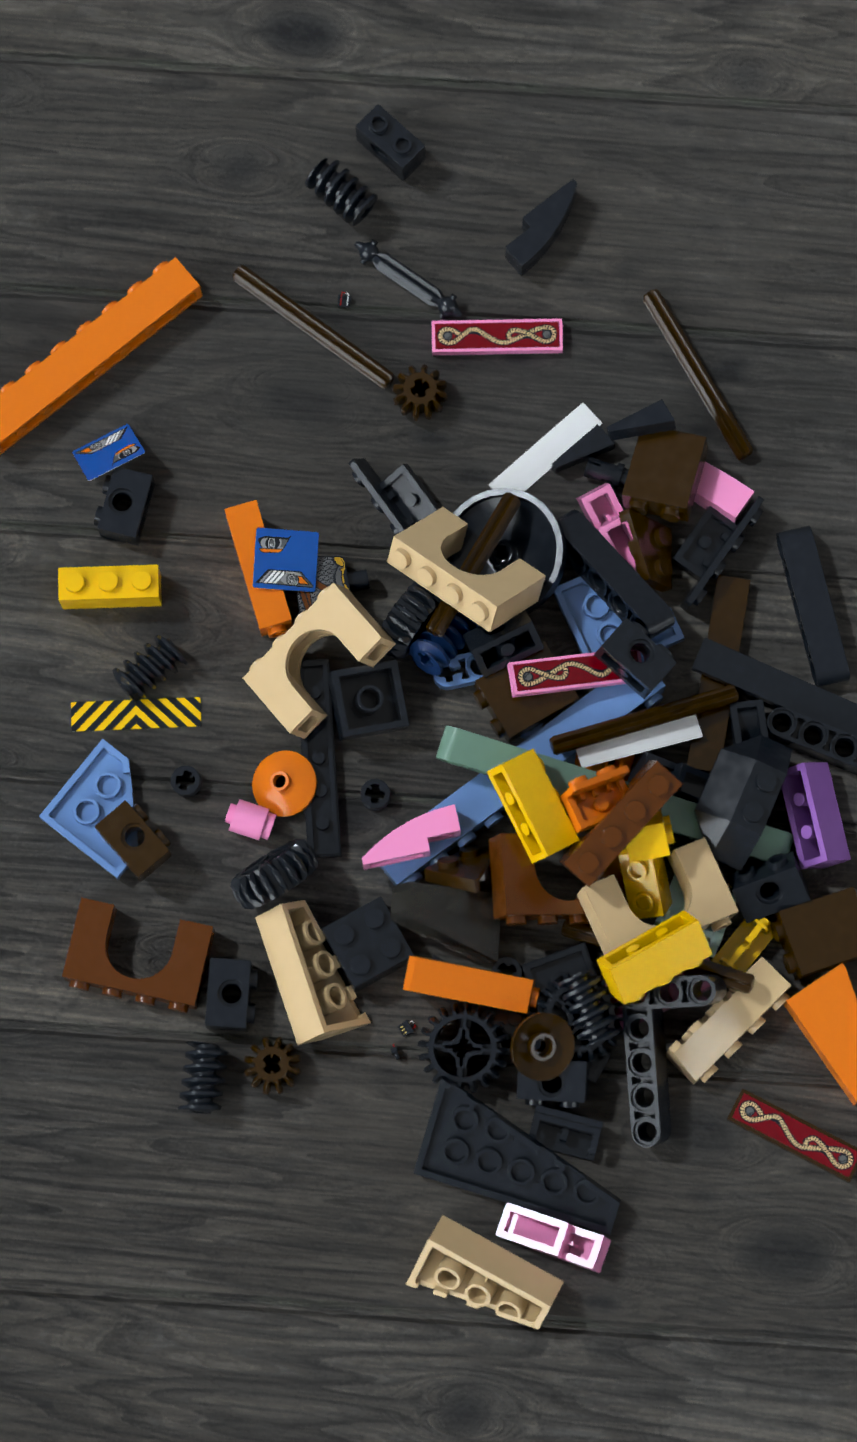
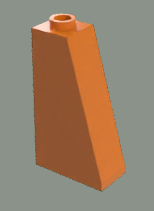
(268, 604)
(470, 984)
(829, 1021)

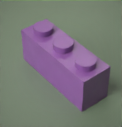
(814, 816)

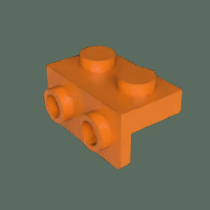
(592, 799)

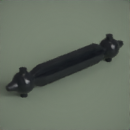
(408, 279)

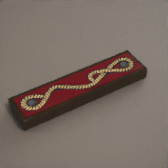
(794, 1135)

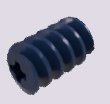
(435, 652)

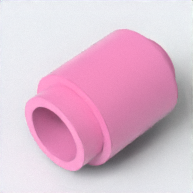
(250, 820)

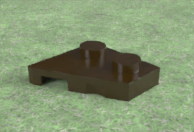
(650, 549)
(461, 869)

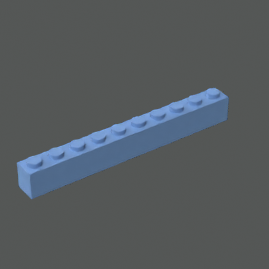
(478, 801)

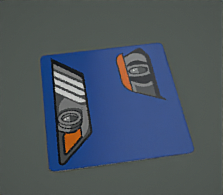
(108, 452)
(285, 559)

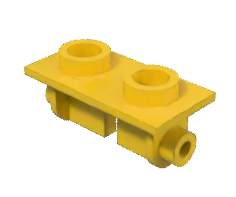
(745, 944)

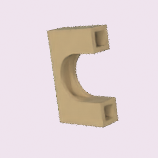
(485, 599)
(277, 674)
(703, 892)

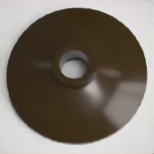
(555, 1048)

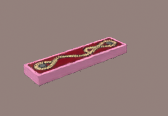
(497, 337)
(561, 674)

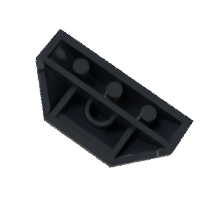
(741, 797)

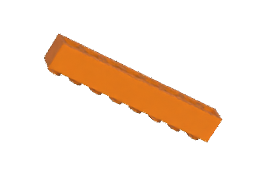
(94, 349)

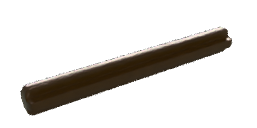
(477, 557)

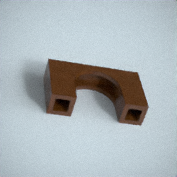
(642, 800)
(520, 895)
(175, 984)

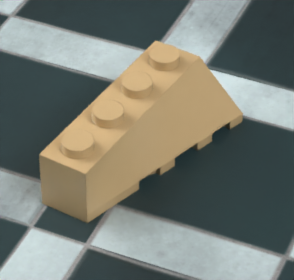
(307, 974)
(727, 1022)
(484, 1275)

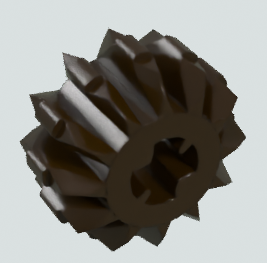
(429, 383)
(261, 1067)

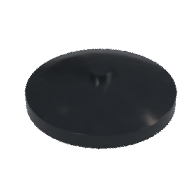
(531, 536)

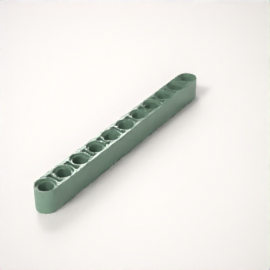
(483, 754)

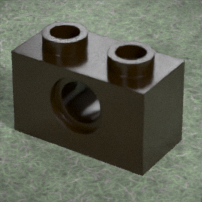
(140, 859)

